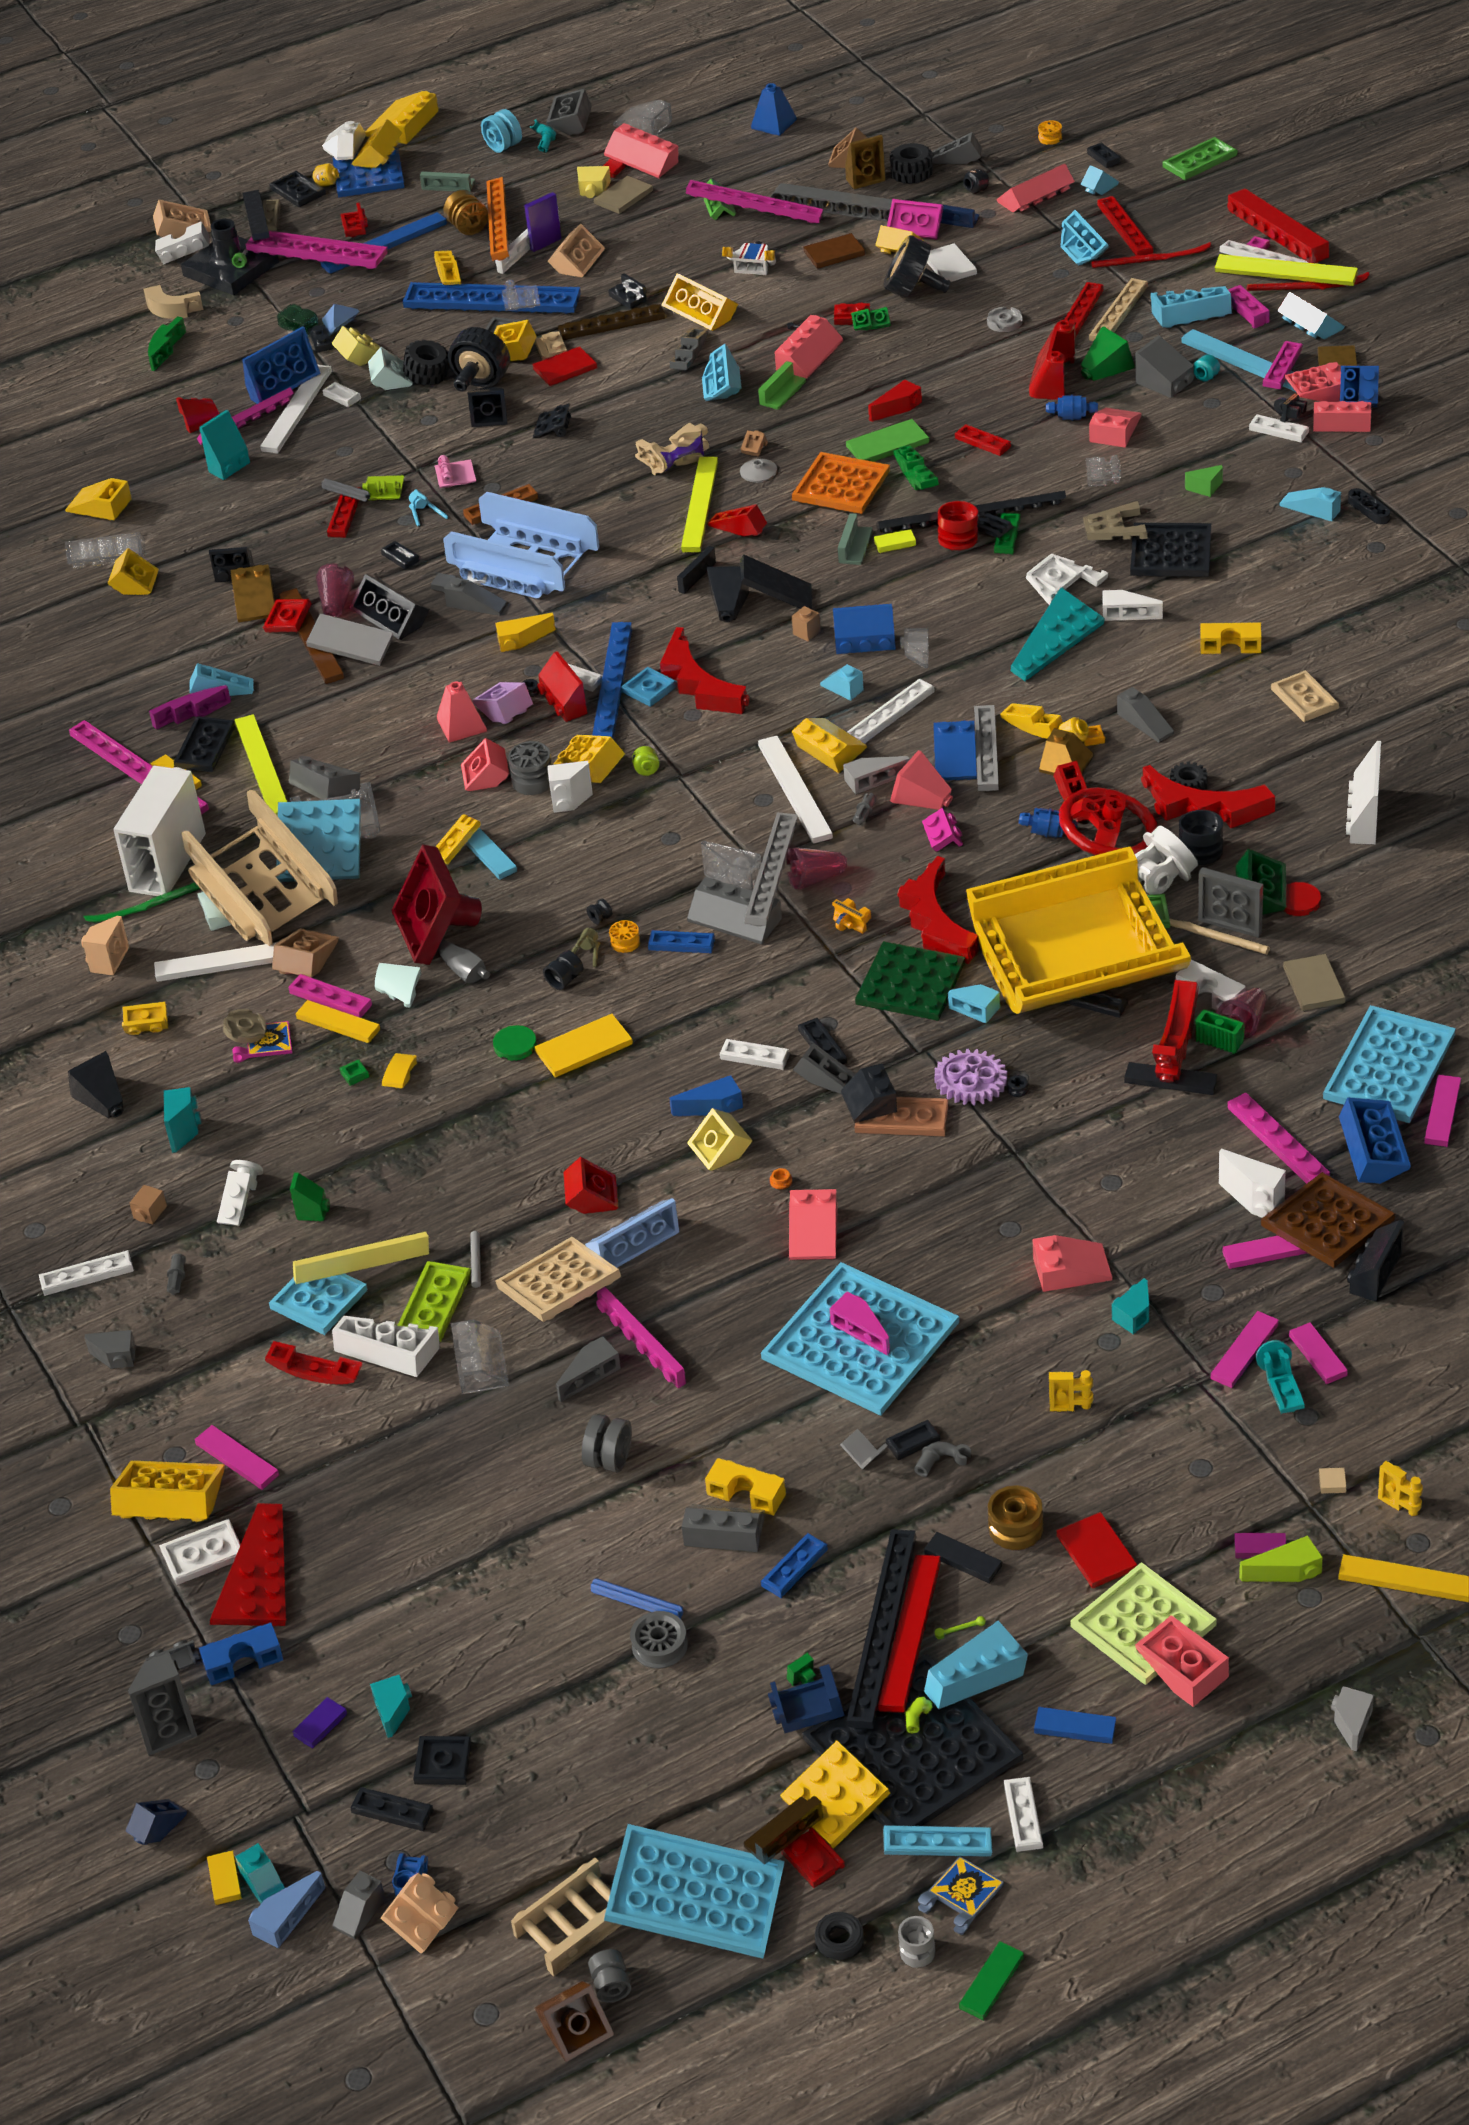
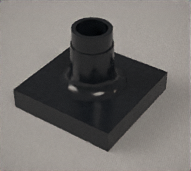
(214, 263)

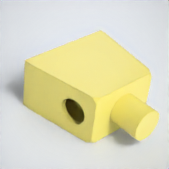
(593, 180)

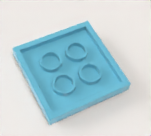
(318, 1302)

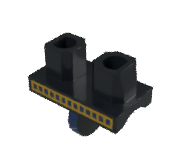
(1290, 407)

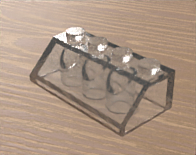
(102, 549)

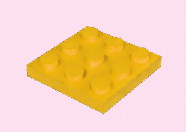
(844, 1787)

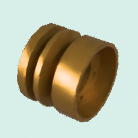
(465, 212)

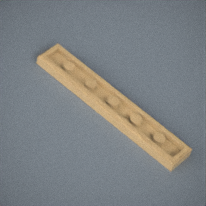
(1121, 306)

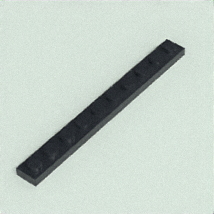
(997, 507)
(881, 1629)

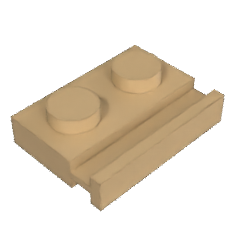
(550, 345)

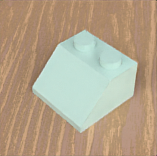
(387, 371)

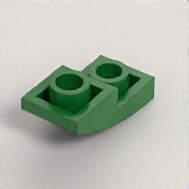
(870, 320)

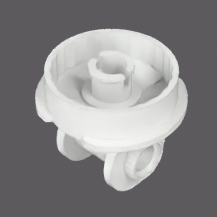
(1174, 859)

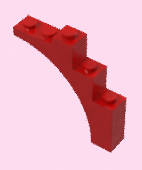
(1232, 806)
(926, 915)
(1178, 1030)

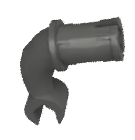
(935, 1450)

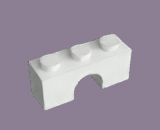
(194, 239)
(1212, 982)

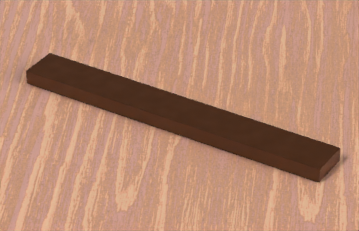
(323, 660)

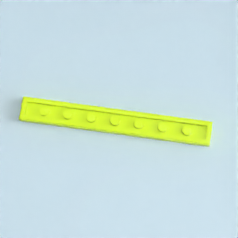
(1286, 270)
(699, 504)
(260, 761)

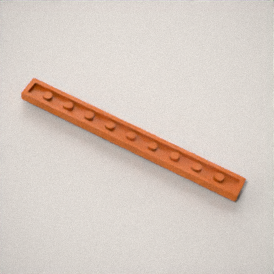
(497, 219)

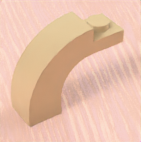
(171, 306)

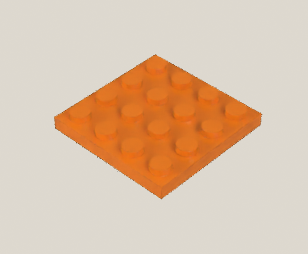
(841, 482)

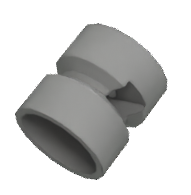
(916, 1941)

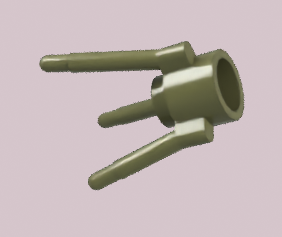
(588, 941)

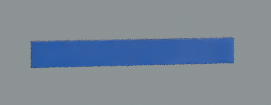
(398, 236)

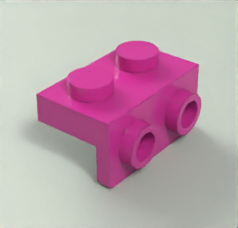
(942, 829)

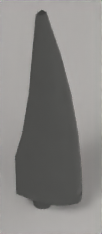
(463, 962)

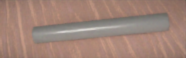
(475, 1259)

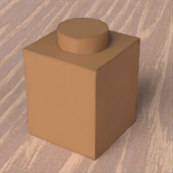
(806, 623)
(148, 1204)

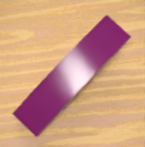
(190, 705)

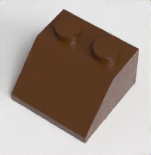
(574, 2020)

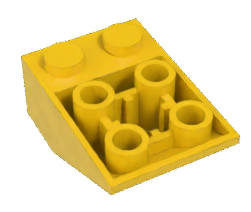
(102, 499)
(599, 751)

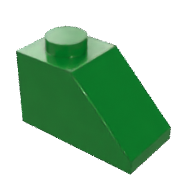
(308, 1199)

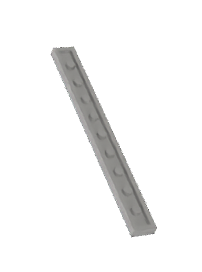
(771, 869)

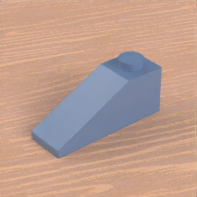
(284, 1910)

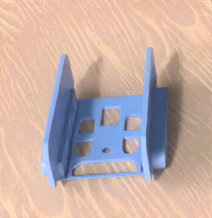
(525, 524)

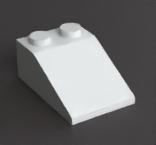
(1251, 1182)

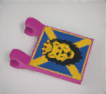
(275, 1042)

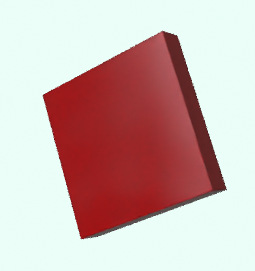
(287, 615)

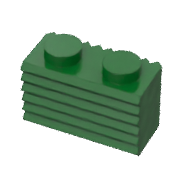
(1219, 1031)

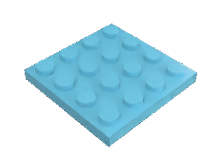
(328, 832)

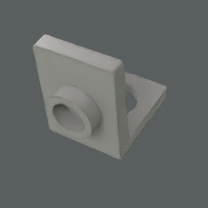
(861, 1449)

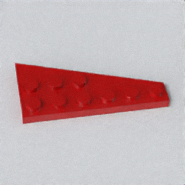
(257, 1578)

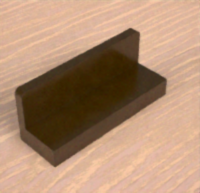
(784, 1828)

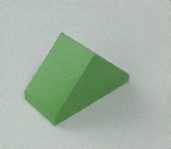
(1204, 480)

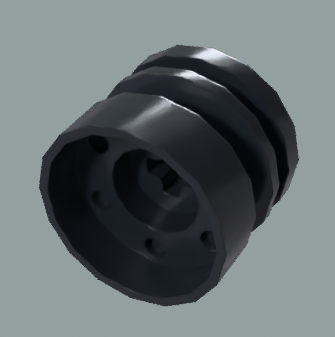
(1202, 835)

